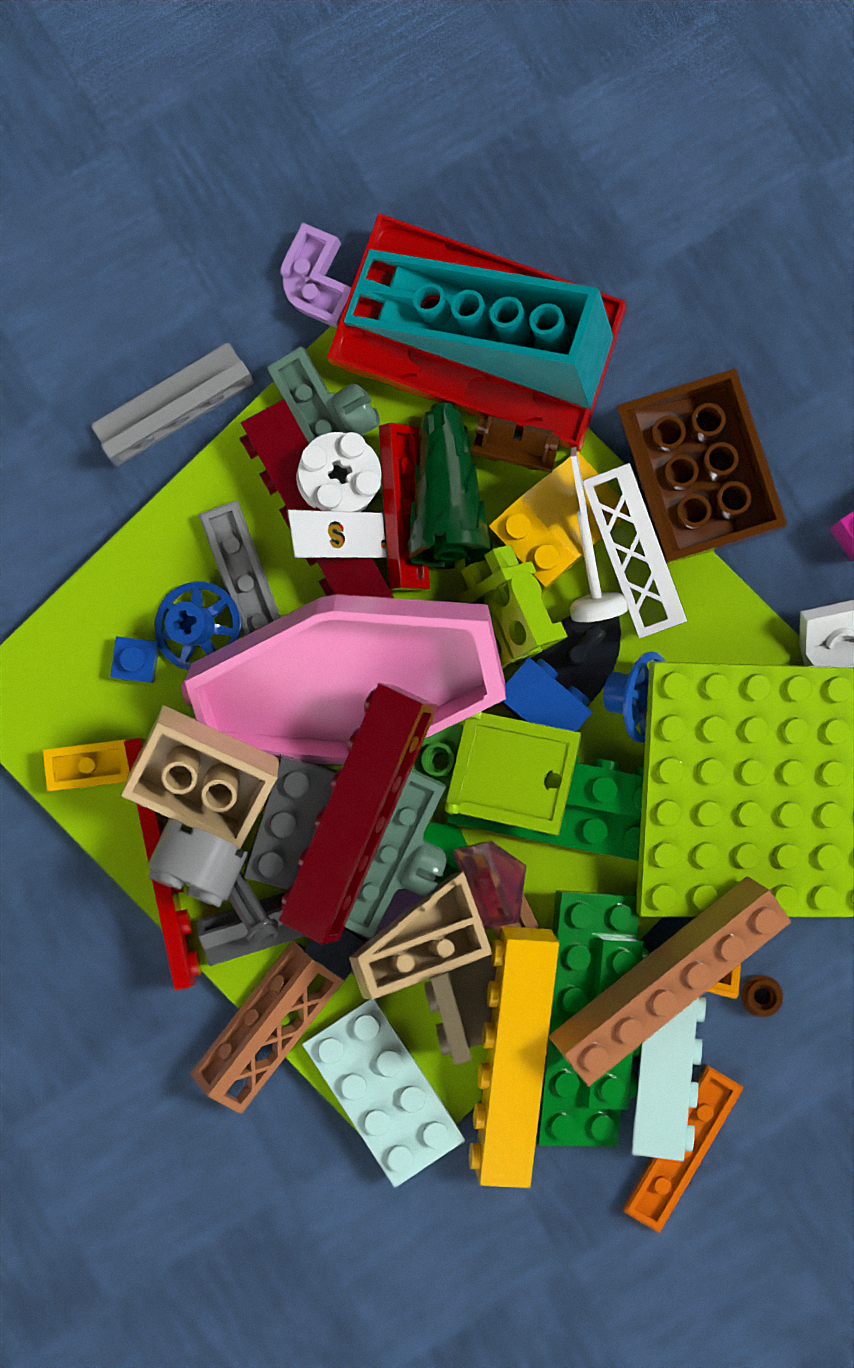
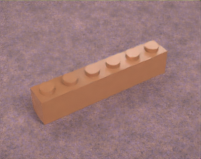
(669, 979)

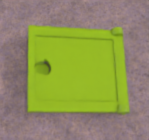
(504, 771)

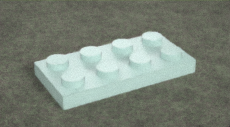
(384, 1091)

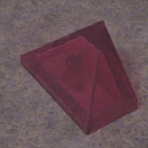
(494, 882)

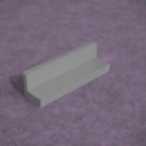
(172, 404)

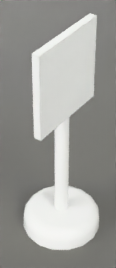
(598, 604)

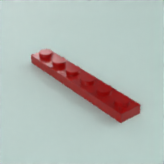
(174, 922)

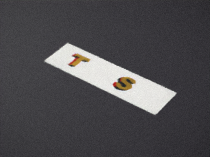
(338, 534)

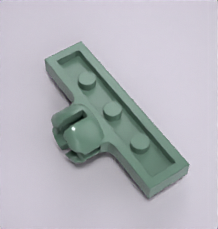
(318, 409)
(402, 857)

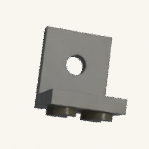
(462, 1006)

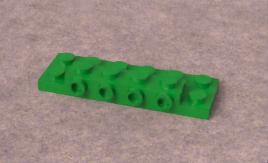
(598, 815)
(594, 952)

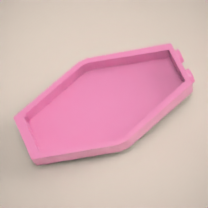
(307, 675)

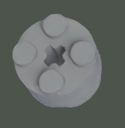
(196, 860)

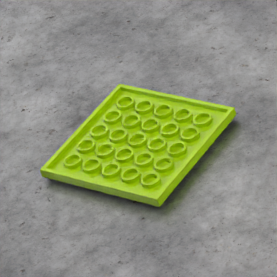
(750, 782)

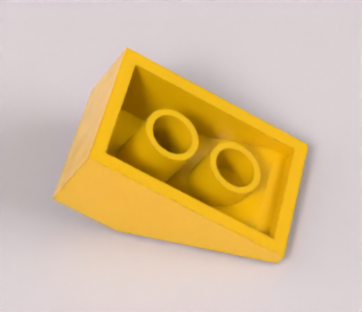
(545, 523)

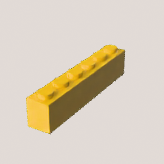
(515, 1056)

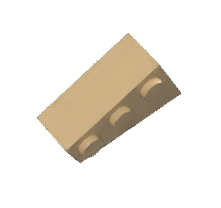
(423, 941)

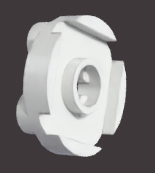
(348, 452)

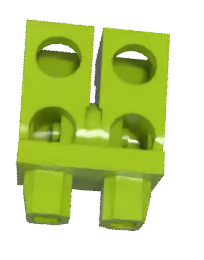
(514, 605)

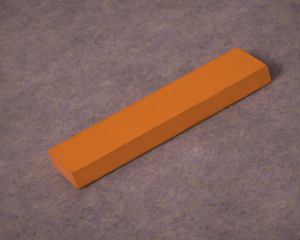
(667, 1179)

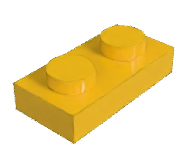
(85, 765)

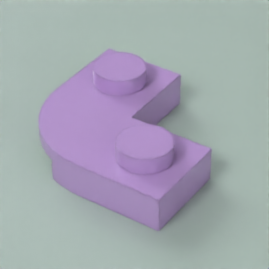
(305, 276)

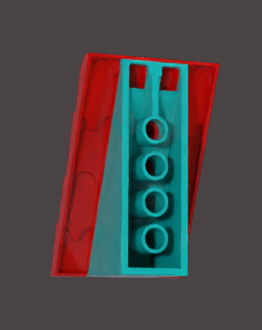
(477, 331)

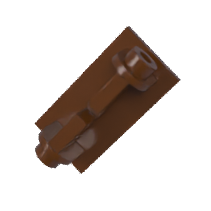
(498, 443)

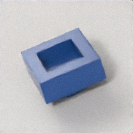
(135, 660)

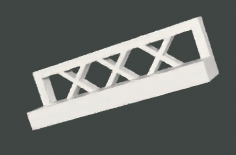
(650, 546)

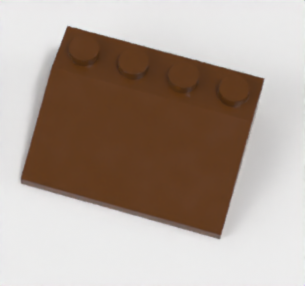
(702, 466)

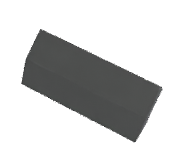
(225, 934)

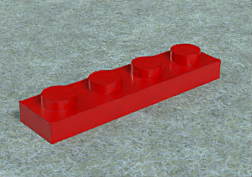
(398, 460)

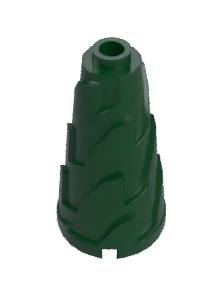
(447, 511)

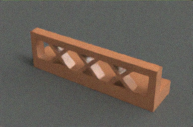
(259, 1024)

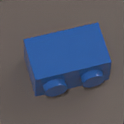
(540, 699)

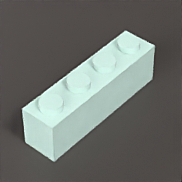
(667, 1087)

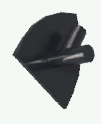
(585, 655)

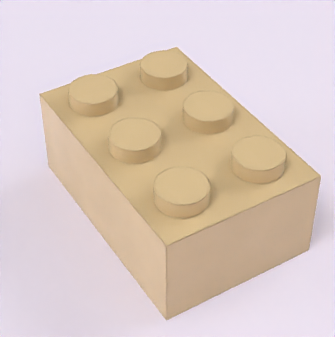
(201, 776)

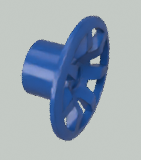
(193, 623)
(629, 693)

